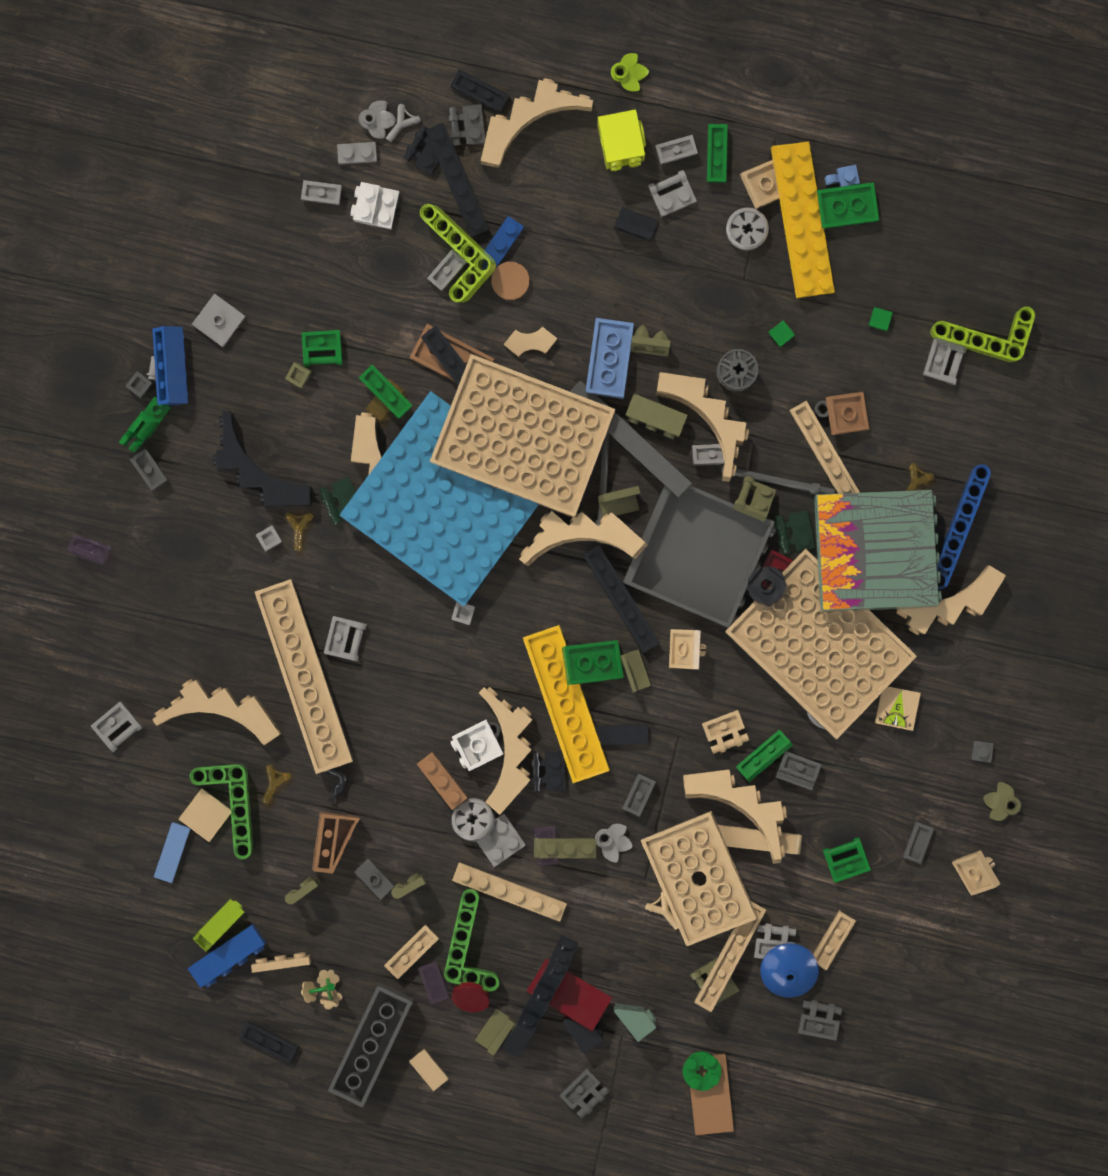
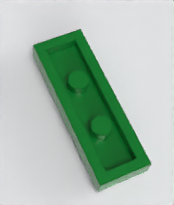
(717, 153)
(385, 391)
(764, 755)

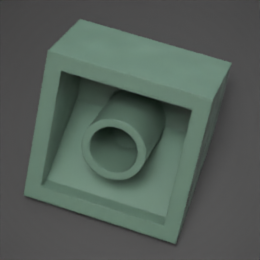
(636, 1019)

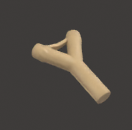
(664, 910)

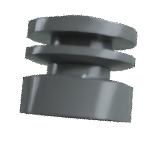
(727, 376)

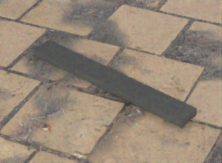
(640, 448)

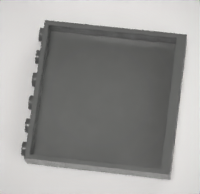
(699, 554)

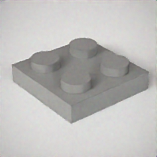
(501, 841)

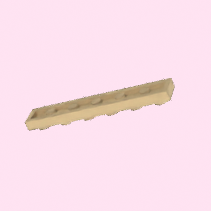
(823, 449)
(509, 891)
(727, 961)

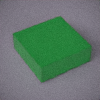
(880, 319)
(781, 333)

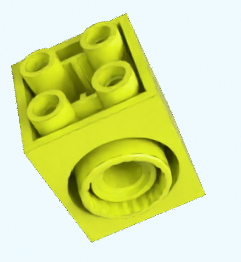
(622, 139)

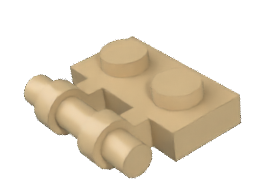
(723, 726)

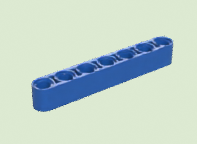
(959, 516)

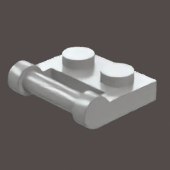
(675, 199)
(938, 360)
(338, 638)
(112, 721)

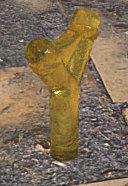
(915, 481)
(298, 528)
(273, 783)

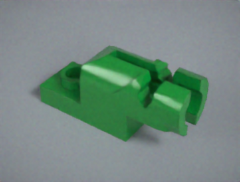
(145, 425)

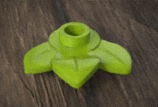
(632, 72)

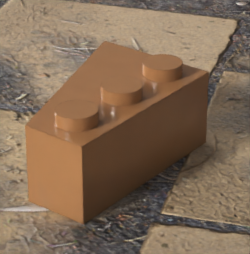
(331, 839)

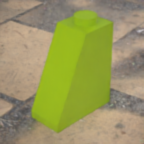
(218, 925)

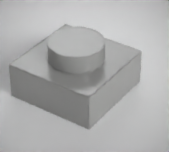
(269, 538)
(463, 613)

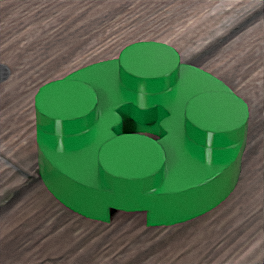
(695, 1080)

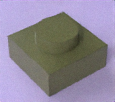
(298, 375)

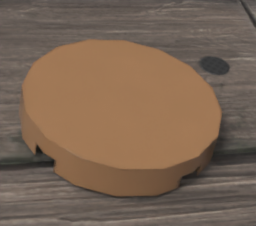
(510, 280)

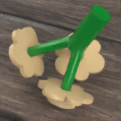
(327, 982)

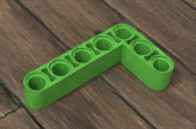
(228, 777)
(463, 946)

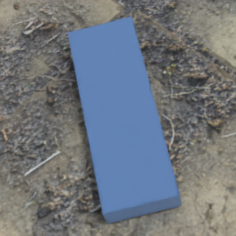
(172, 852)

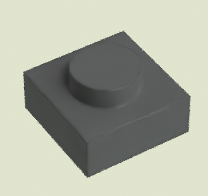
(139, 384)
(982, 751)

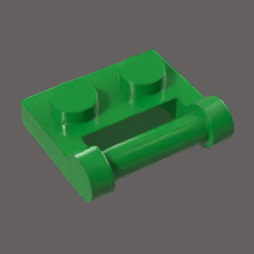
(322, 341)
(847, 866)

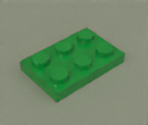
(847, 205)
(592, 662)

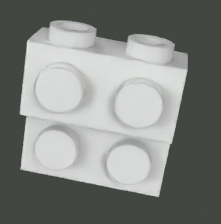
(375, 205)
(476, 745)

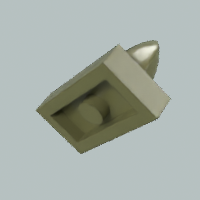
(644, 344)

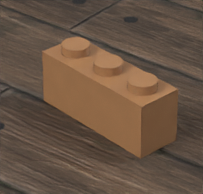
(442, 780)

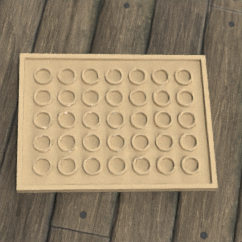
(522, 435)
(822, 659)

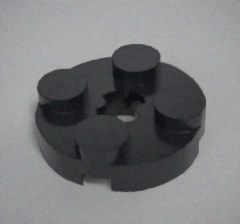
(766, 575)

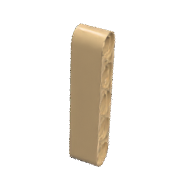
(753, 839)

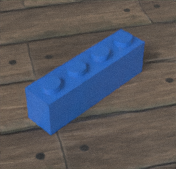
(170, 365)
(227, 955)

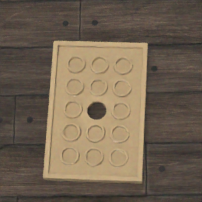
(705, 908)

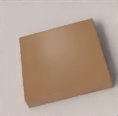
(847, 413)

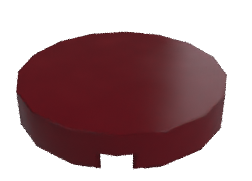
(470, 997)

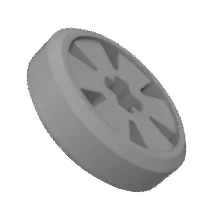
(752, 239)
(462, 816)

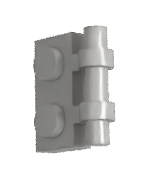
(765, 944)

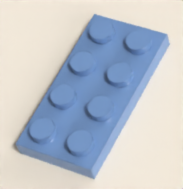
(609, 358)

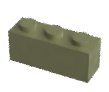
(655, 416)
(564, 847)

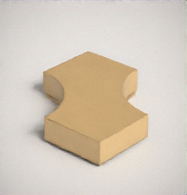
(540, 340)

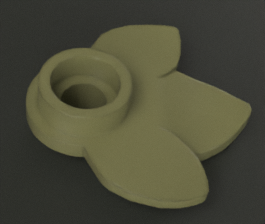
(999, 801)

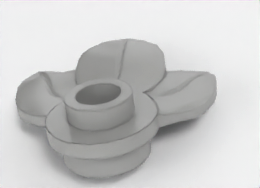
(380, 119)
(616, 841)

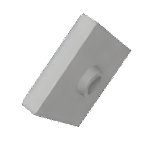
(218, 320)

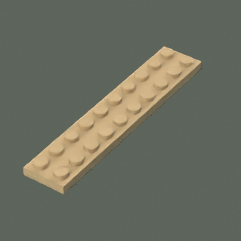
(303, 676)

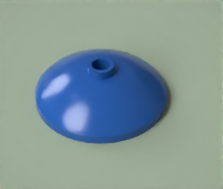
(788, 960)

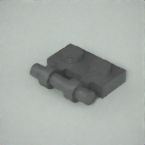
(473, 125)
(819, 1026)
(579, 1089)

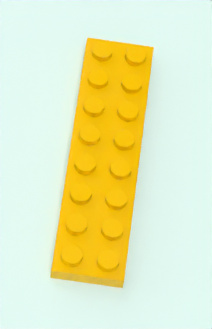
(802, 219)
(566, 706)

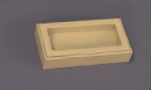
(428, 1069)

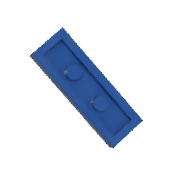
(503, 241)

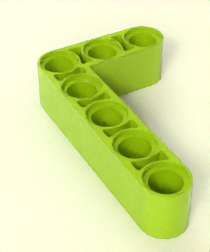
(462, 249)
(987, 340)

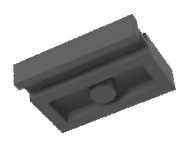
(798, 770)

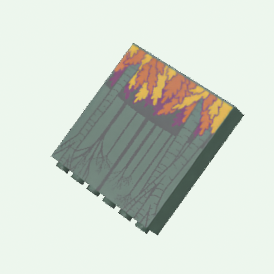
(877, 550)

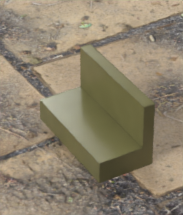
(619, 502)
(635, 670)
(495, 1031)

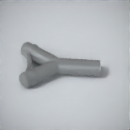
(401, 123)

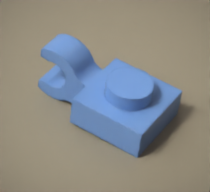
(845, 176)

